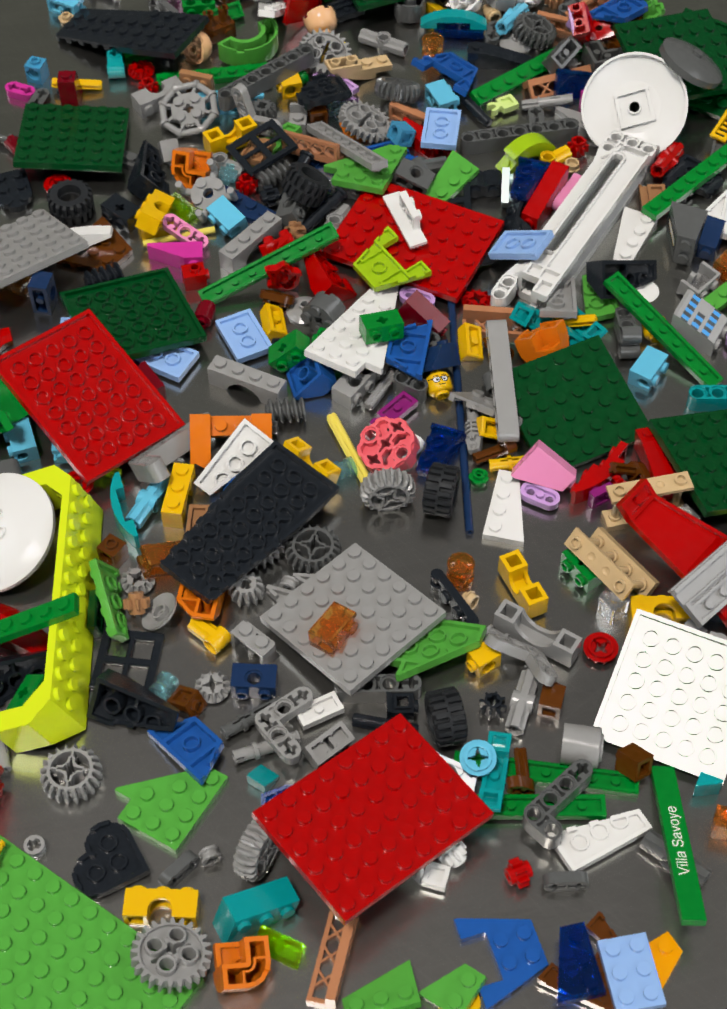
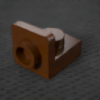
(188, 700)

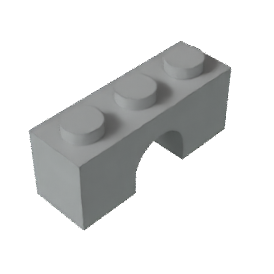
(146, 102)

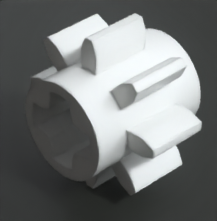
(454, 856)

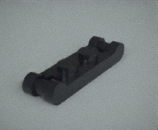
(450, 596)

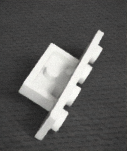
(406, 217)

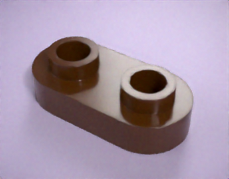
(270, 296)

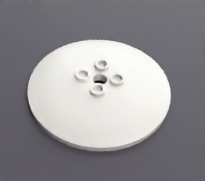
(637, 79)
(25, 528)

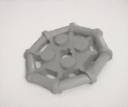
(186, 100)

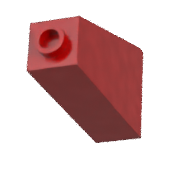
(541, 201)

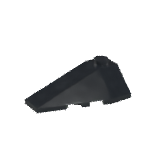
(493, 57)
(147, 173)
(635, 271)
(14, 670)
(126, 702)

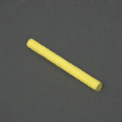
(169, 238)

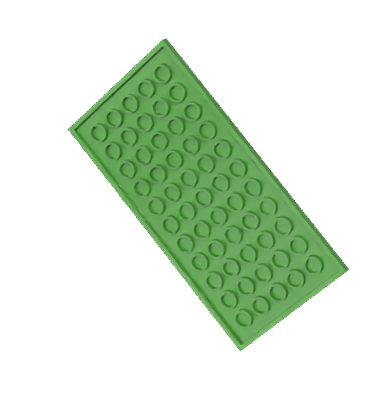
(66, 947)

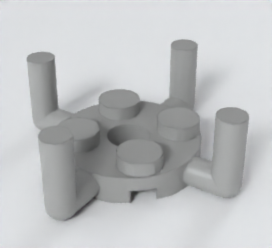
(202, 186)

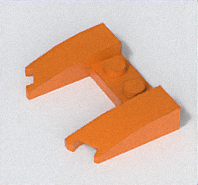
(205, 427)

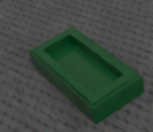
(95, 620)

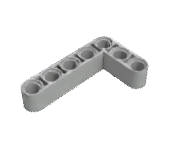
(152, 463)

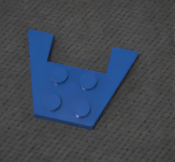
(451, 65)
(514, 950)

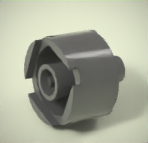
(409, 11)
(322, 311)

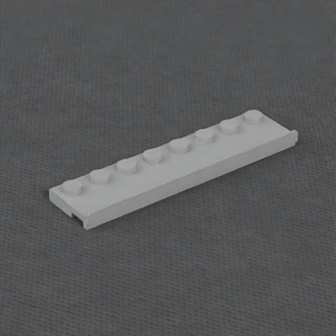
(704, 588)

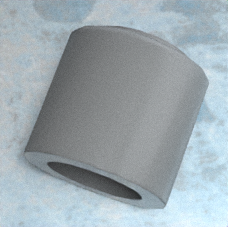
(581, 743)

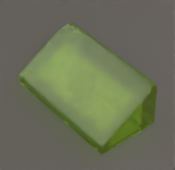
(183, 208)
(284, 948)

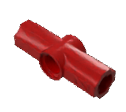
(667, 159)

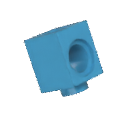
(36, 70)
(401, 133)

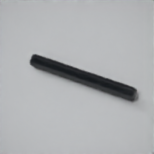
(470, 104)

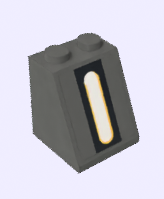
(684, 231)

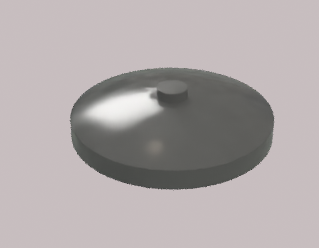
(690, 63)

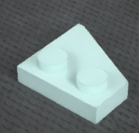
(507, 179)

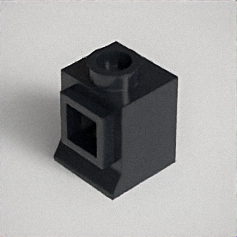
(395, 704)

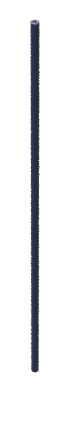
(468, 517)

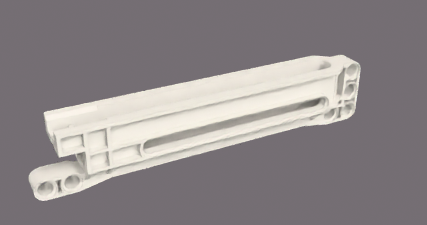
(580, 221)

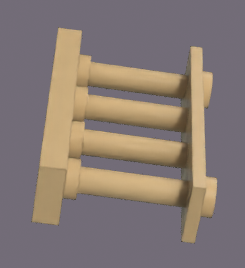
(662, 485)
(611, 563)

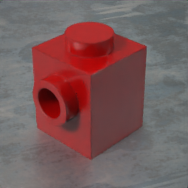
(194, 276)

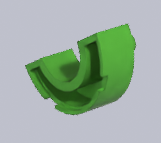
(253, 50)

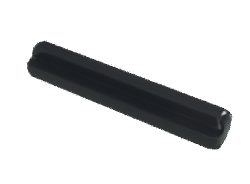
(372, 722)

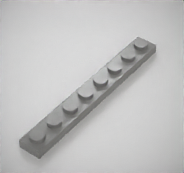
(348, 146)

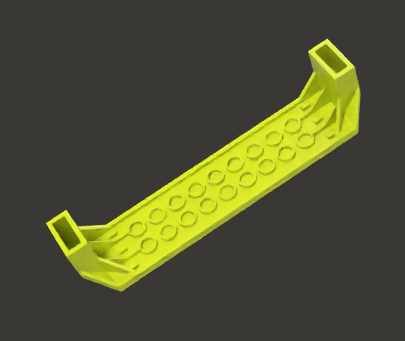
(61, 701)

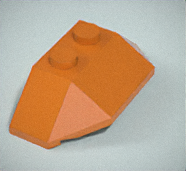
(196, 607)

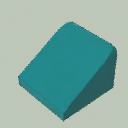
(262, 778)
(707, 785)

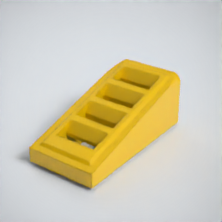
(723, 121)

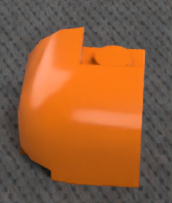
(189, 165)
(543, 340)
(241, 964)

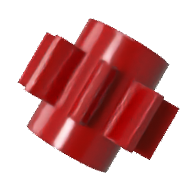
(149, 84)
(578, 146)
(246, 184)
(518, 872)

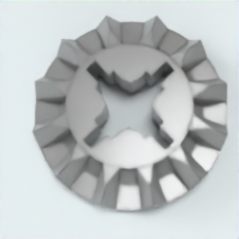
(128, 585)
(221, 689)

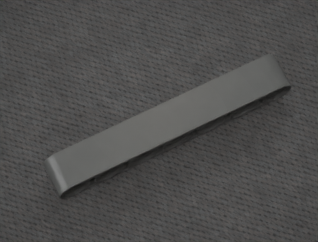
(269, 74)
(500, 137)

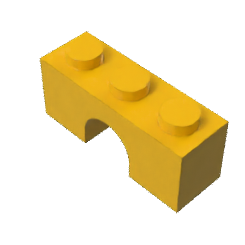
(216, 141)
(153, 211)
(302, 450)
(180, 485)
(515, 574)
(657, 605)
(143, 901)

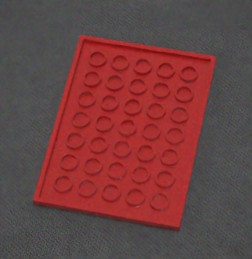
(454, 234)
(87, 396)
(372, 817)

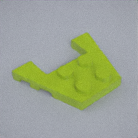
(381, 269)

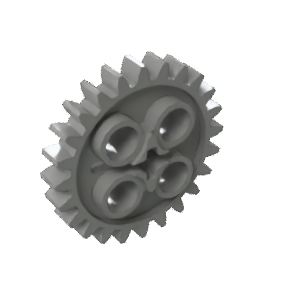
(319, 40)
(372, 121)
(170, 955)

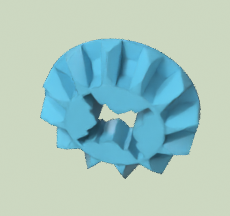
(486, 750)

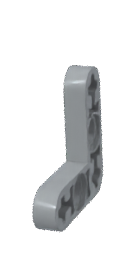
(245, 107)
(532, 656)
(277, 720)

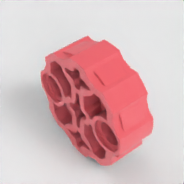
(388, 446)

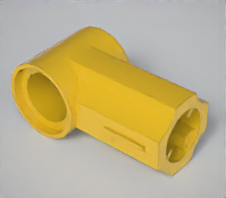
(559, 154)
(213, 637)

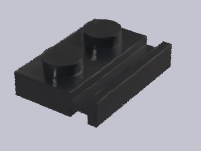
(345, 10)

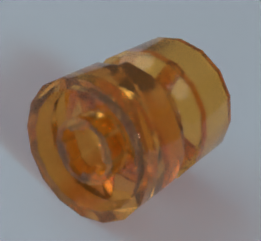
(432, 44)
(461, 571)

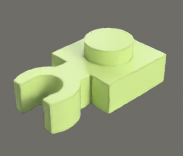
(505, 104)

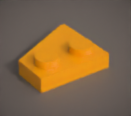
(665, 955)

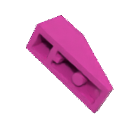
(176, 253)

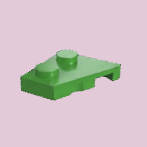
(455, 989)

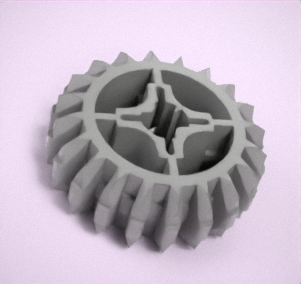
(387, 489)
(78, 783)
(254, 853)

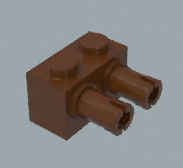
(220, 26)

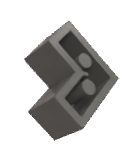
(595, 54)

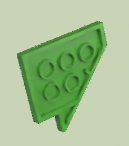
(357, 177)
(439, 645)
(169, 806)

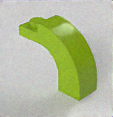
(525, 146)

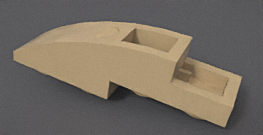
(358, 69)

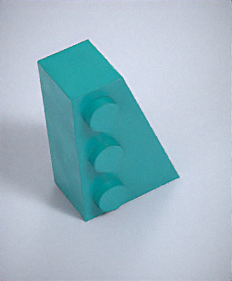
(257, 906)

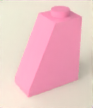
(545, 468)

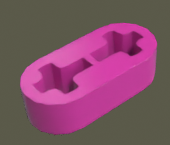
(19, 91)

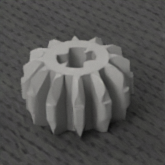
(247, 590)

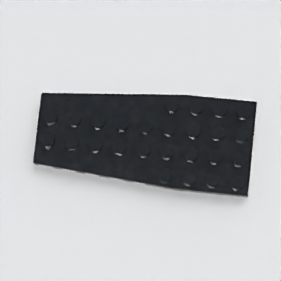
(134, 31)
(248, 522)

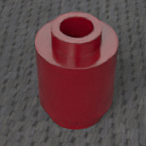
(205, 313)

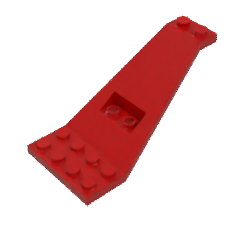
(670, 531)

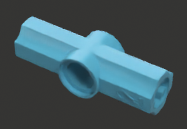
(505, 24)
(147, 502)

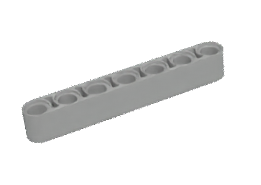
(502, 381)

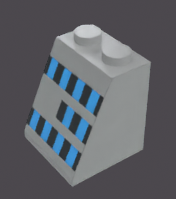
(699, 323)

